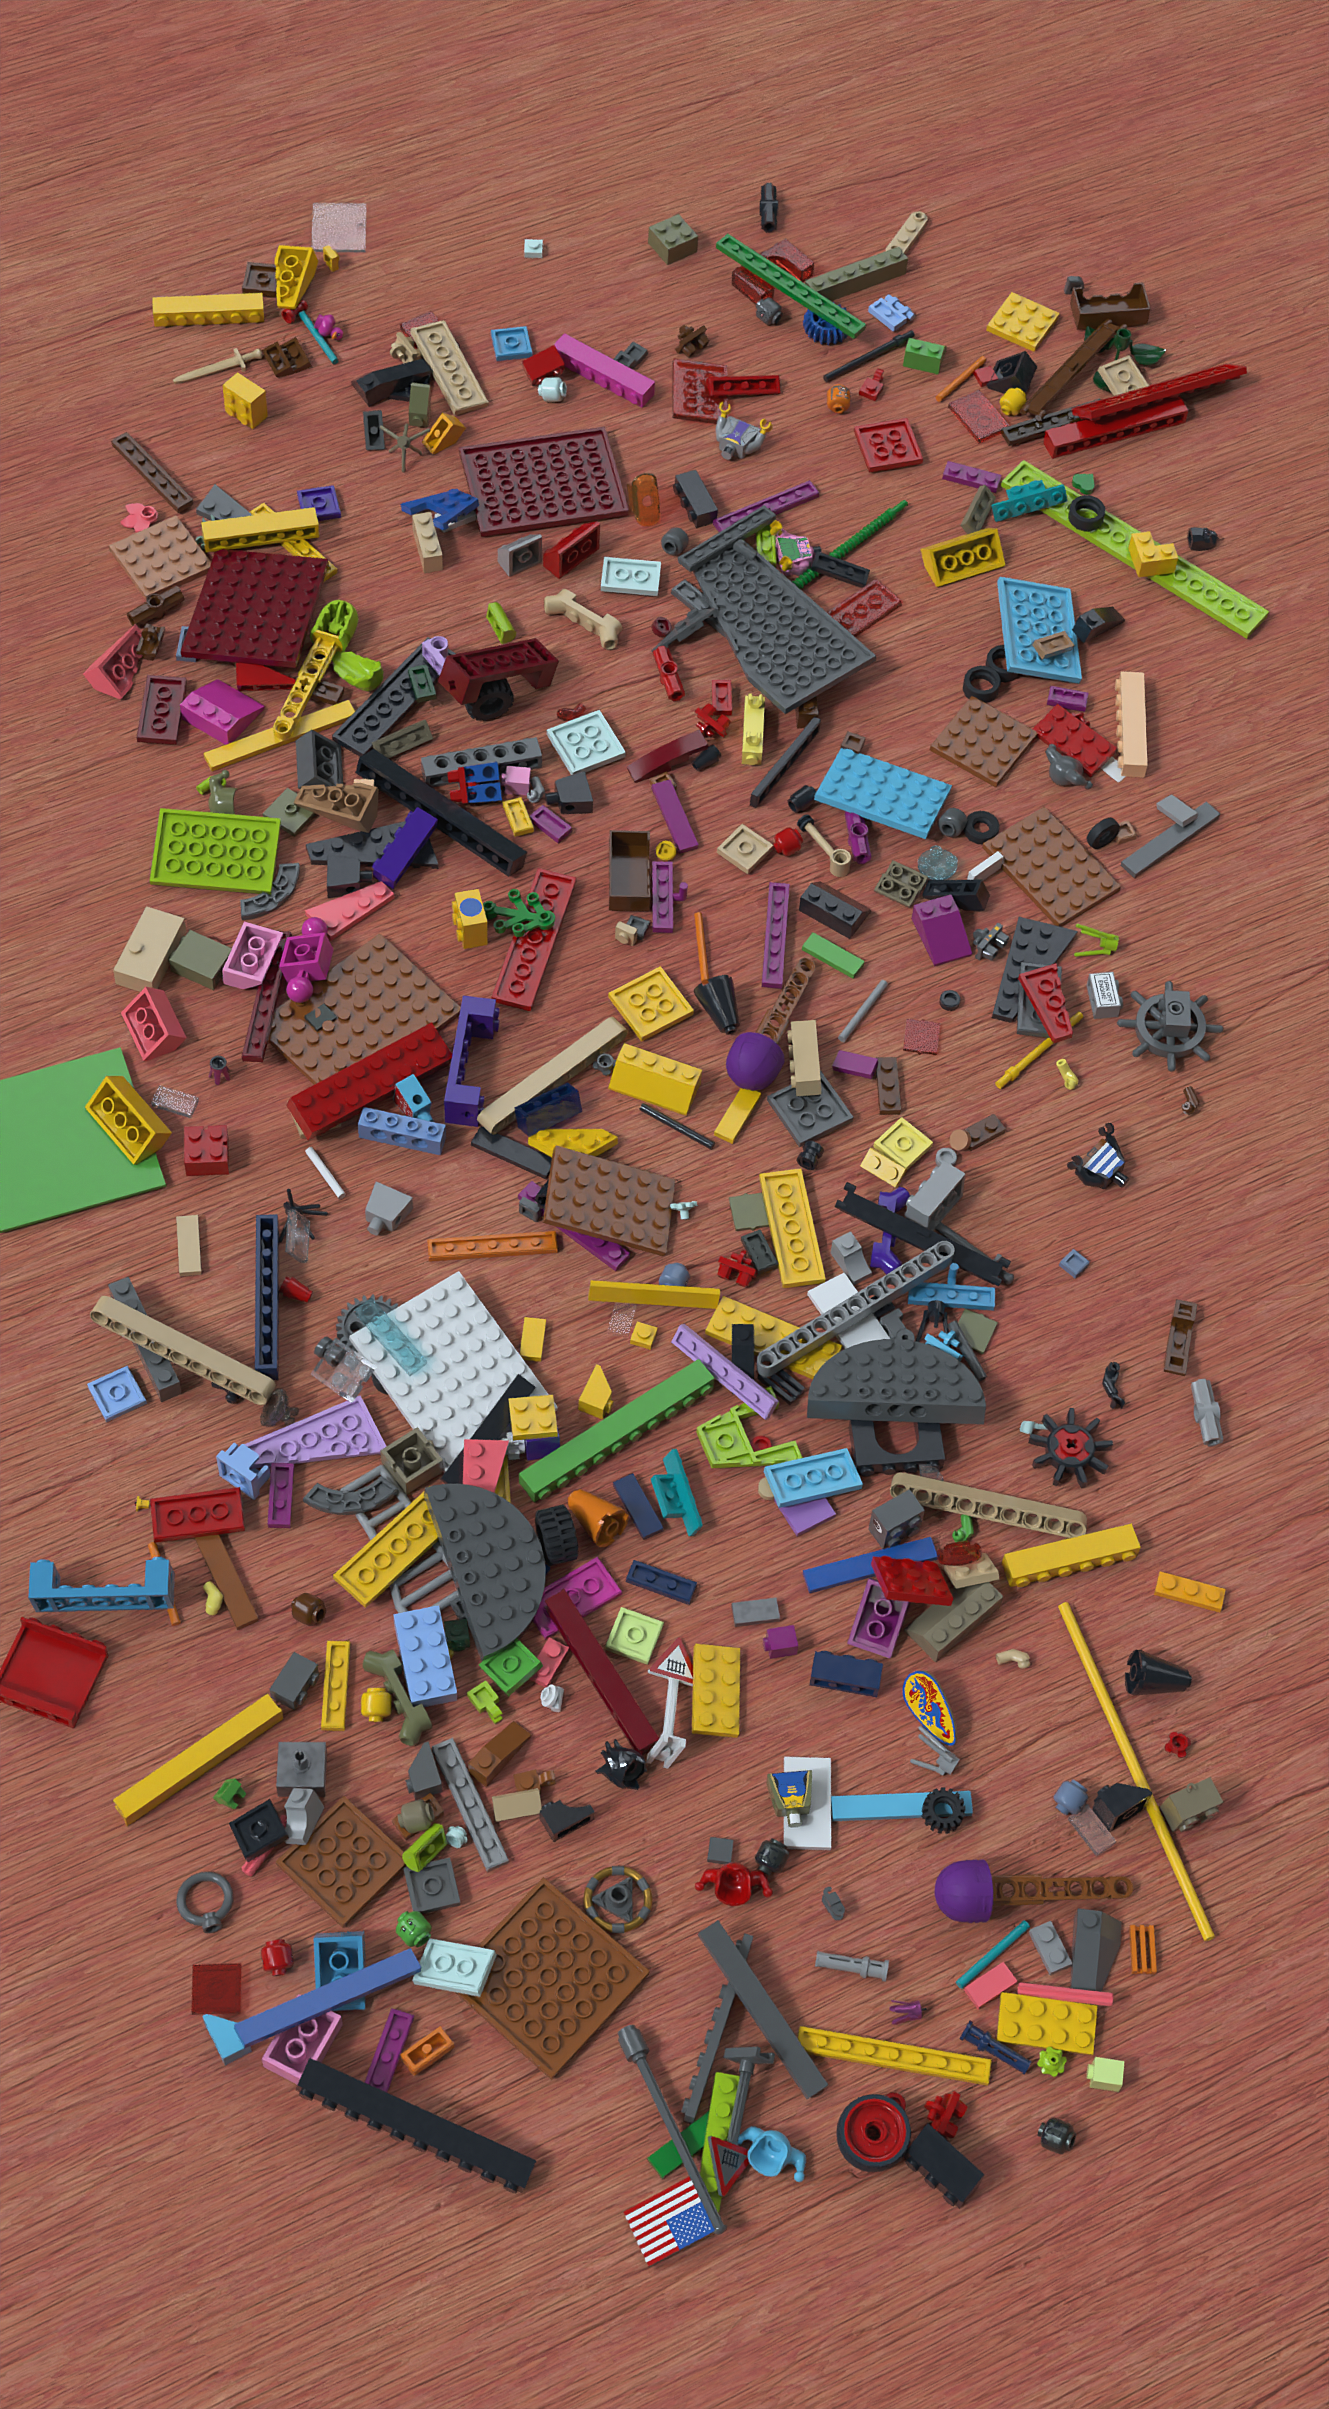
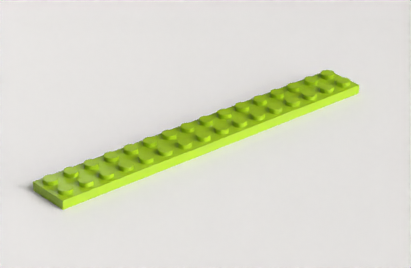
(1188, 580)

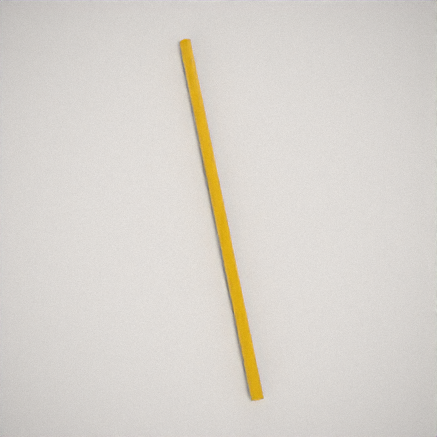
(1136, 1772)

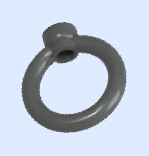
(212, 1920)

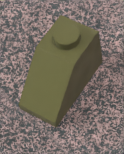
(419, 405)

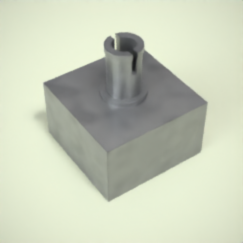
(301, 1767)

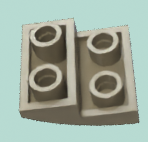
(901, 884)

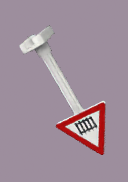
(677, 1668)

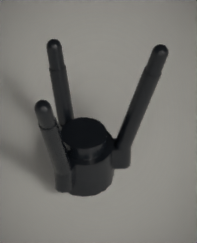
(936, 1314)

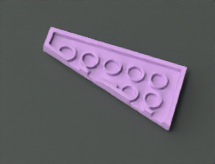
(330, 1434)

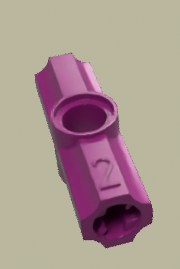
(858, 837)

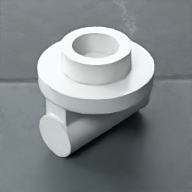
(552, 1697)

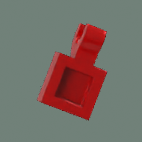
(872, 387)

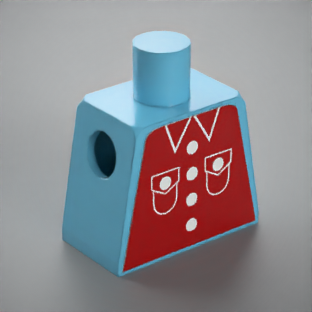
(412, 1099)

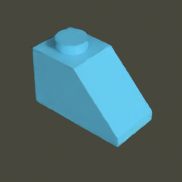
(225, 2038)

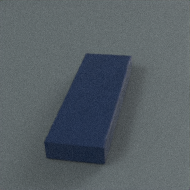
(638, 1506)
(661, 1582)

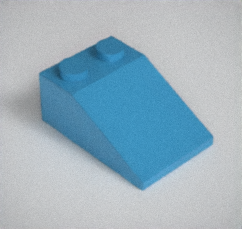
(337, 1957)

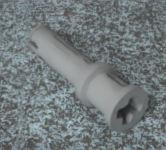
(864, 1966)

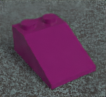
(941, 930)
(878, 1621)

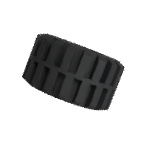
(492, 700)
(556, 1534)

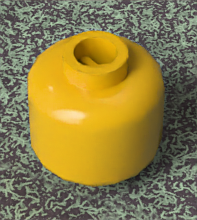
(1012, 401)
(376, 1704)

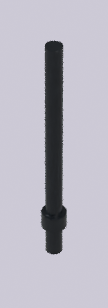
(895, 342)

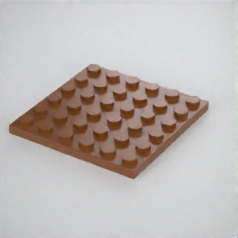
(553, 1978)

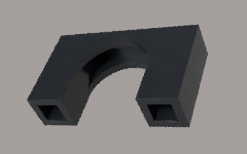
(872, 1459)

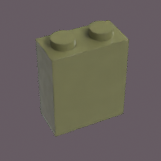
(199, 959)

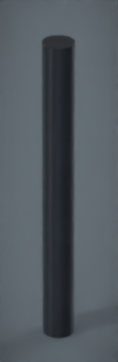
(677, 1126)

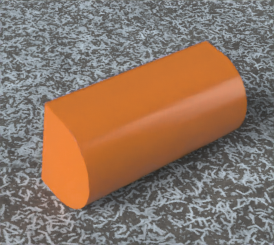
(427, 2051)

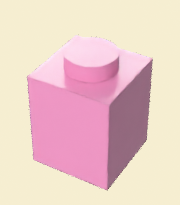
(516, 780)

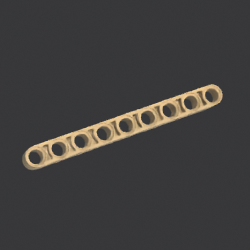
(553, 1073)
(182, 1350)
(1000, 1503)

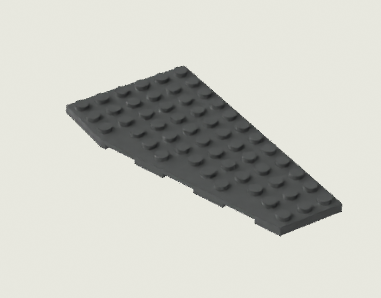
(777, 631)

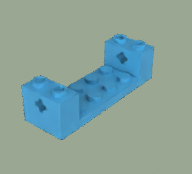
(49, 1596)

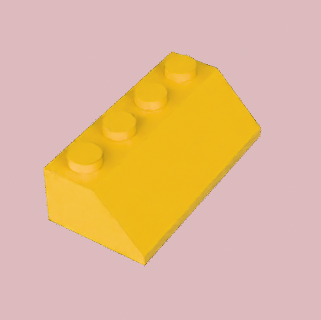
(963, 556)
(655, 1079)
(127, 1119)

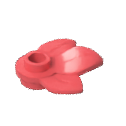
(139, 517)

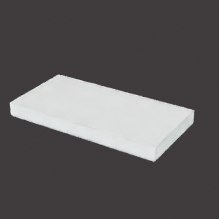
(833, 1293)
(816, 1826)

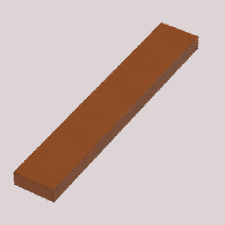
(227, 1580)

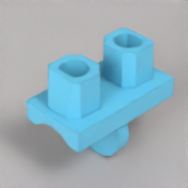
(948, 1339)

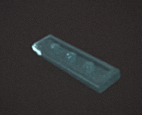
(390, 1336)

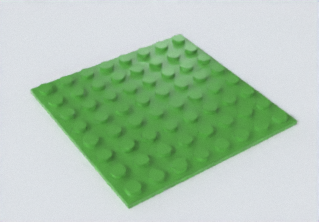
(56, 1152)

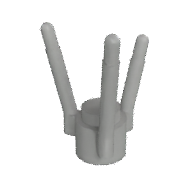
(947, 1760)

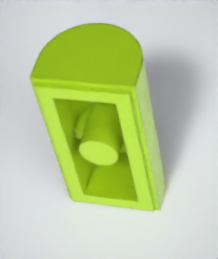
(500, 623)
(425, 1848)

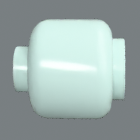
(552, 389)

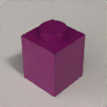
(781, 1642)

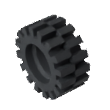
(949, 1798)

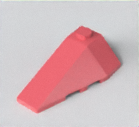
(116, 667)

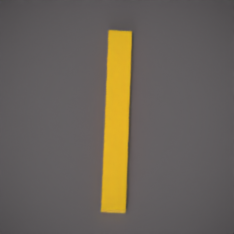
(267, 741)
(895, 2056)

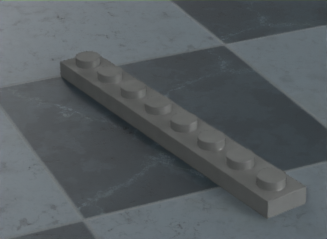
(713, 2040)

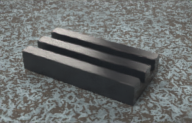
(799, 1389)

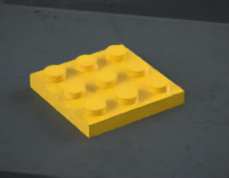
(1022, 321)
(651, 1003)

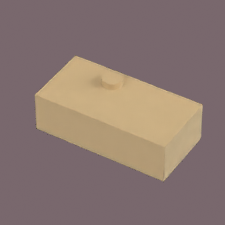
(148, 950)

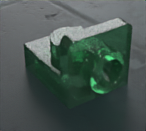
(457, 1635)

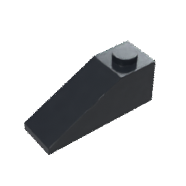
(1096, 623)
(967, 894)
(743, 1347)

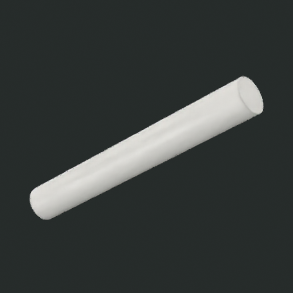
(325, 1172)

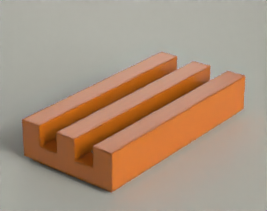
(1152, 1953)

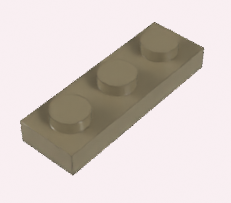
(978, 510)
(403, 739)

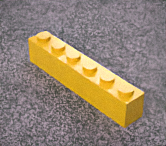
(208, 309)
(260, 529)
(1071, 1555)

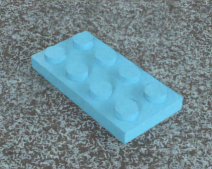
(813, 1477)

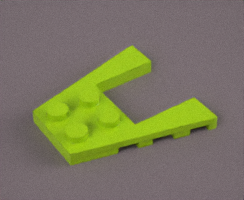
(728, 1444)

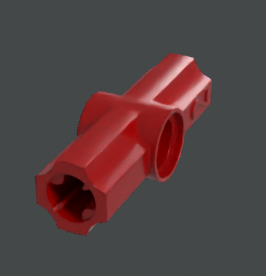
(668, 673)

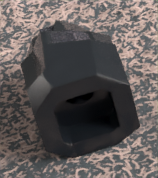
(1201, 539)

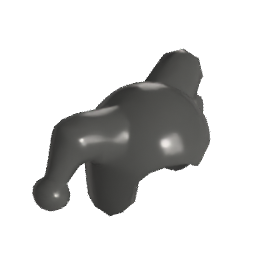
(1065, 769)

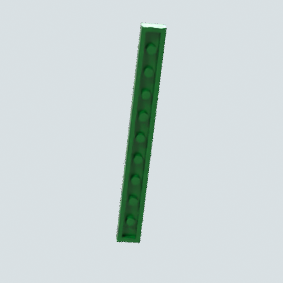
(791, 286)

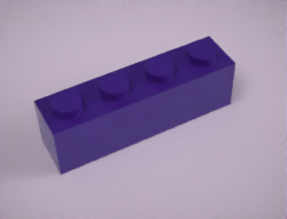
(404, 848)

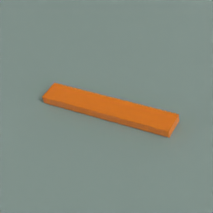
(492, 1246)

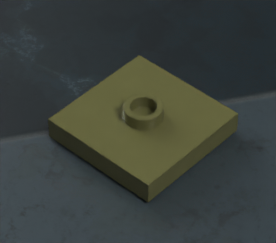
(292, 816)

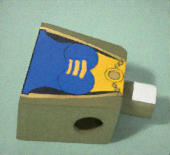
(790, 1795)

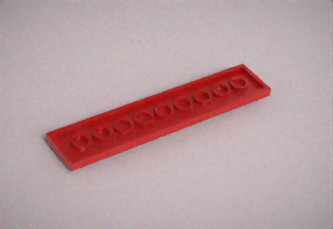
(1158, 391)

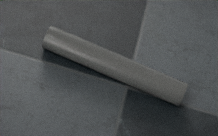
(967, 1352)

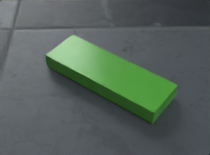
(833, 955)

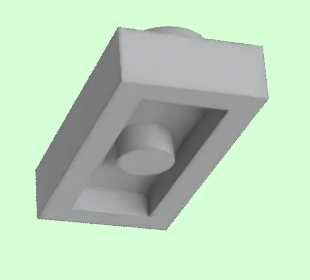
(1050, 1948)

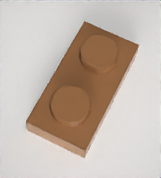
(1053, 645)

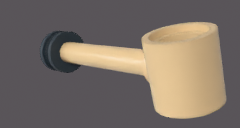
(839, 858)

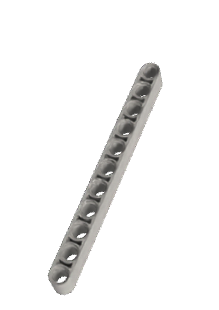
(850, 1316)

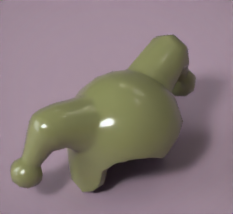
(221, 797)

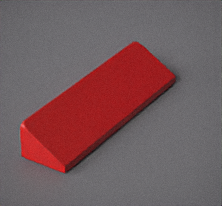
(743, 385)

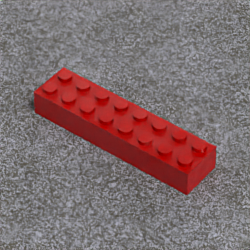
(368, 1081)

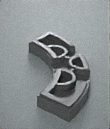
(282, 889)
(352, 1502)

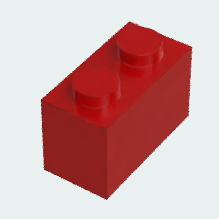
(543, 365)

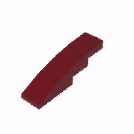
(667, 755)

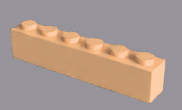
(1131, 724)

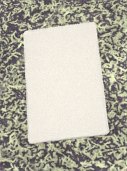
(1112, 770)

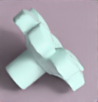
(684, 1208)

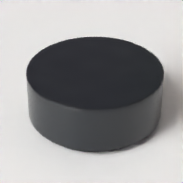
(949, 1000)

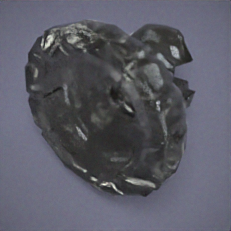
(278, 1410)

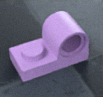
(435, 652)

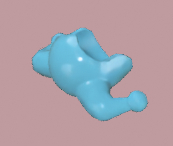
(772, 2152)

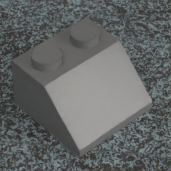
(521, 554)

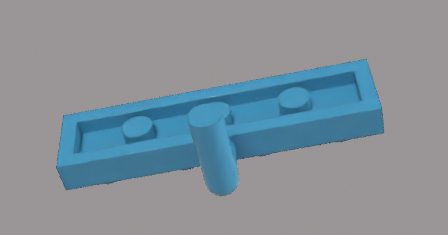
(953, 1295)

